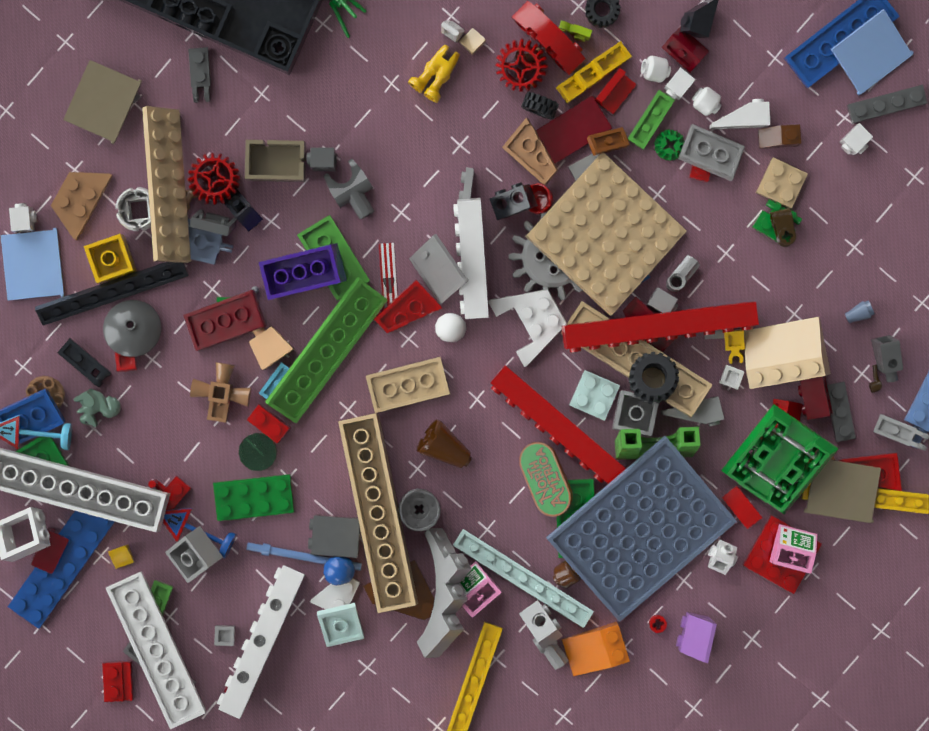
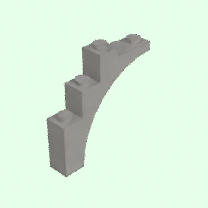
(449, 595)

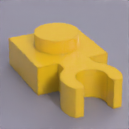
(735, 342)

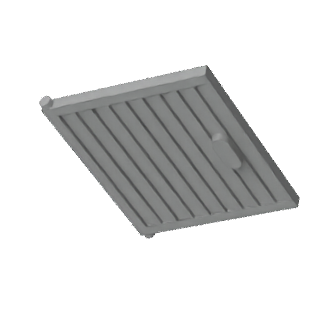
(438, 269)

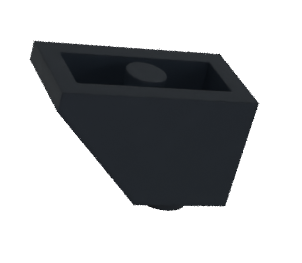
(699, 19)
(243, 210)

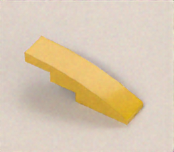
(593, 72)

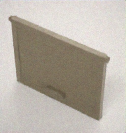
(102, 101)
(844, 491)

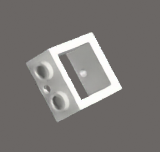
(41, 536)

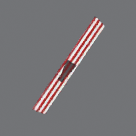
(388, 272)

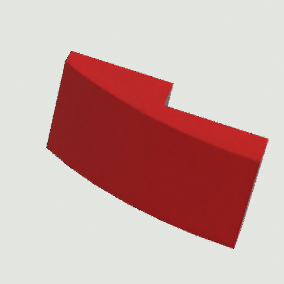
(742, 507)

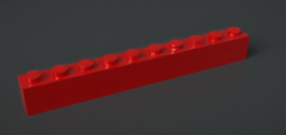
(660, 325)
(557, 425)

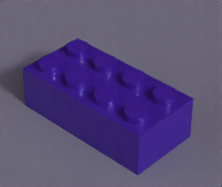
(302, 271)

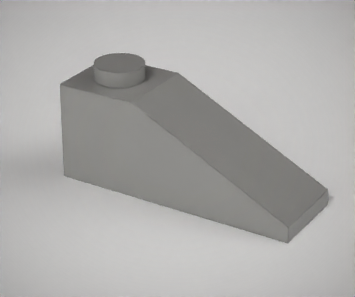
(707, 413)

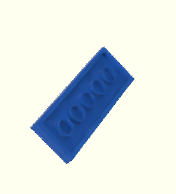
(814, 56)

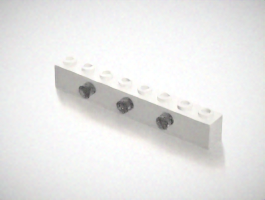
(261, 642)

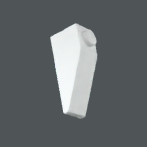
(752, 115)

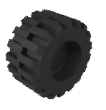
(653, 361)

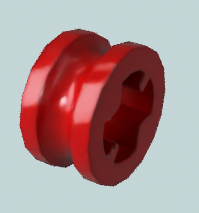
(662, 627)

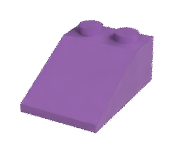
(696, 636)

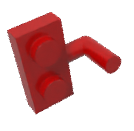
(176, 488)

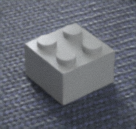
(634, 414)
(193, 554)

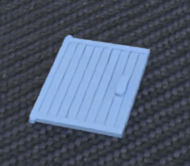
(871, 52)
(32, 265)

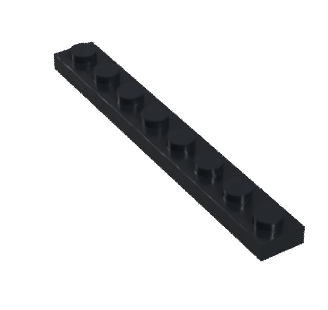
(110, 291)

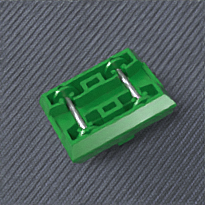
(777, 457)

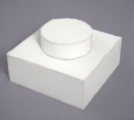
(731, 377)

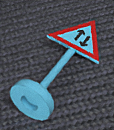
(10, 433)

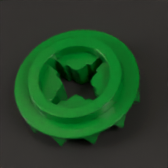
(660, 143)

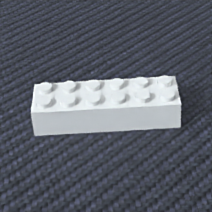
(472, 257)

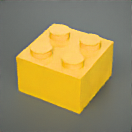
(110, 258)

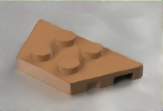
(79, 199)

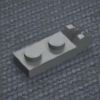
(200, 72)

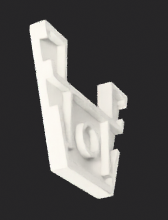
(539, 316)

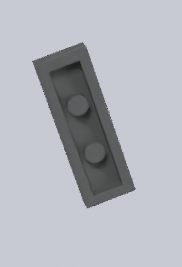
(841, 417)

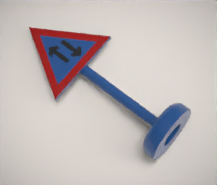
(176, 520)

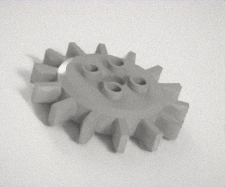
(539, 269)

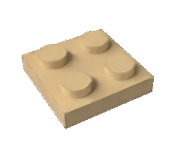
(781, 183)

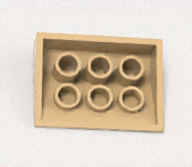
(785, 353)

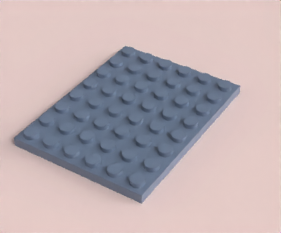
(641, 529)

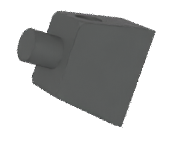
(888, 356)

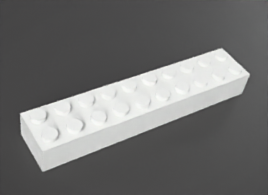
(82, 490)

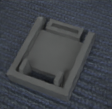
(213, 223)

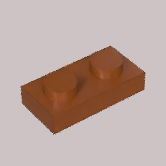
(608, 141)

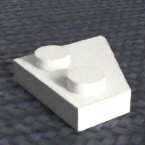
(336, 596)

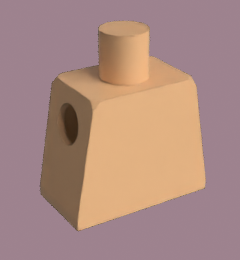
(269, 346)

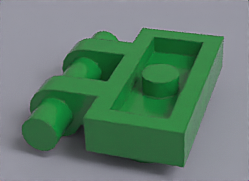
(763, 222)

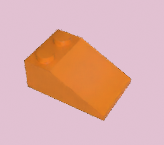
(596, 649)

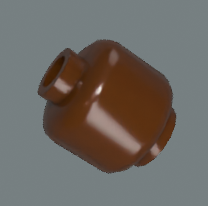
(565, 575)

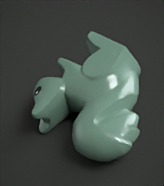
(93, 402)

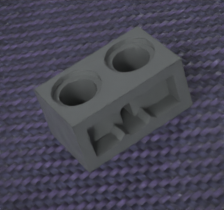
(322, 159)

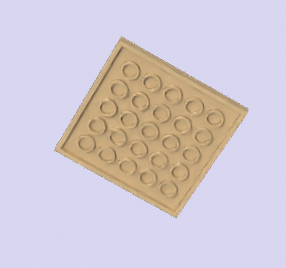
(606, 233)

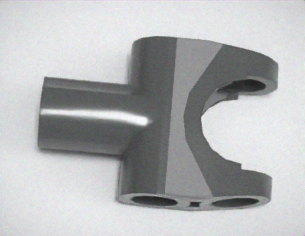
(352, 191)

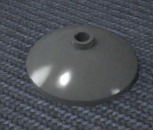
(134, 340)

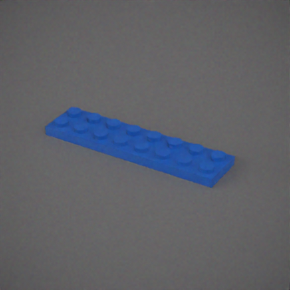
(44, 590)

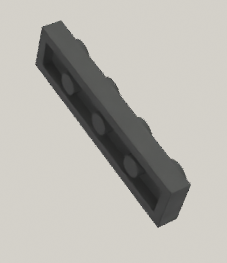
(887, 104)

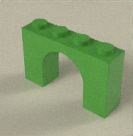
(632, 446)

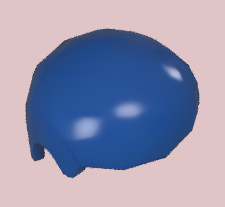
(339, 570)

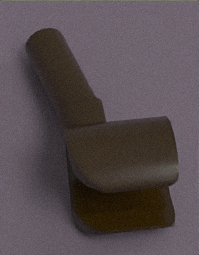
(876, 385)

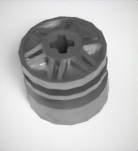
(419, 521)

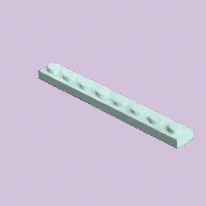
(523, 578)

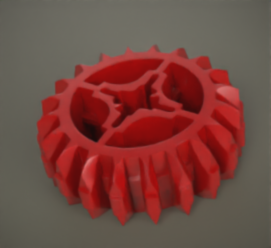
(529, 65)
(205, 176)

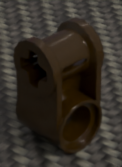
(783, 223)

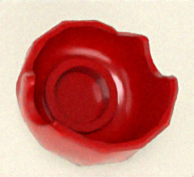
(543, 198)

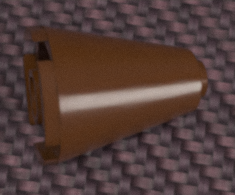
(443, 446)

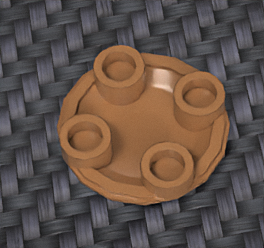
(54, 387)

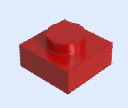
(699, 174)
(125, 363)

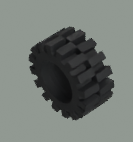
(602, 21)
(540, 105)

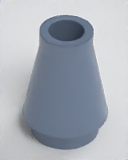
(860, 312)

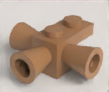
(220, 393)

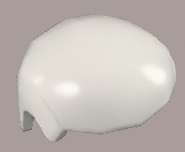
(450, 327)

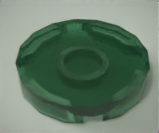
(257, 452)

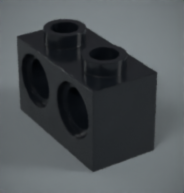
(513, 202)

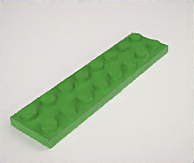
(326, 350)

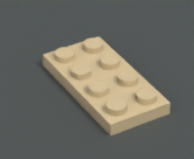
(407, 384)

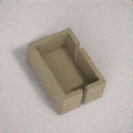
(276, 162)

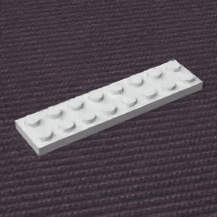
(156, 650)

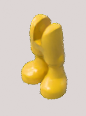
(436, 66)

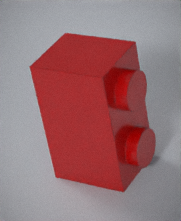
(268, 423)

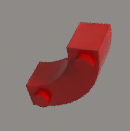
(556, 44)

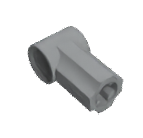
(683, 273)
(553, 654)

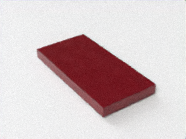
(570, 130)
(225, 320)

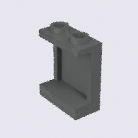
(334, 536)

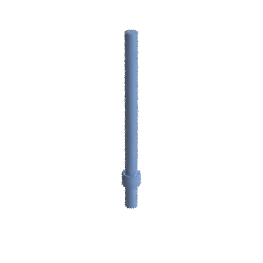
(266, 549)

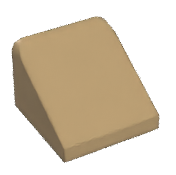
(472, 41)

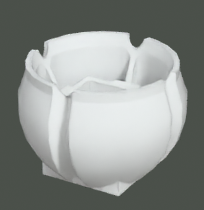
(124, 213)

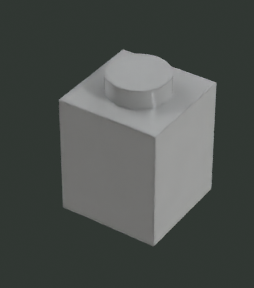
(662, 301)

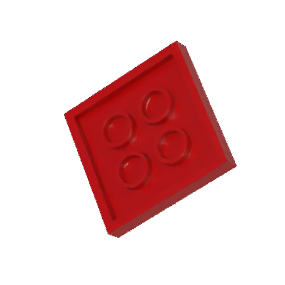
(760, 555)

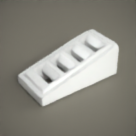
(452, 30)

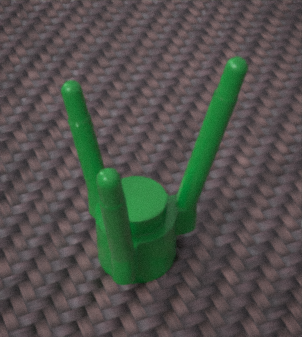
(340, 3)

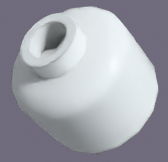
(655, 69)
(706, 101)

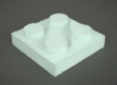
(594, 395)
(340, 624)

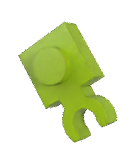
(580, 33)

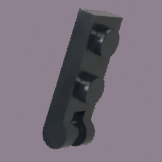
(83, 362)

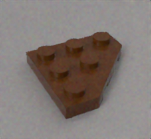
(424, 595)

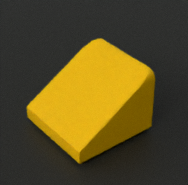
(121, 556)

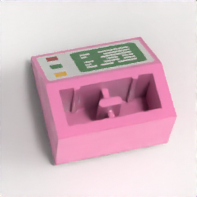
(794, 549)
(478, 589)

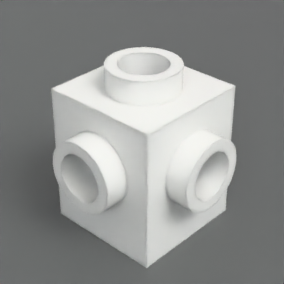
(725, 554)

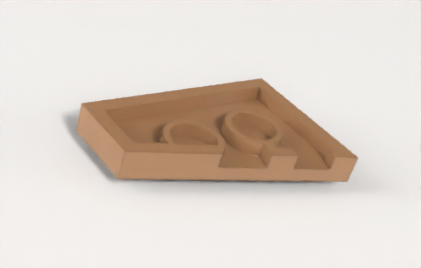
(530, 152)

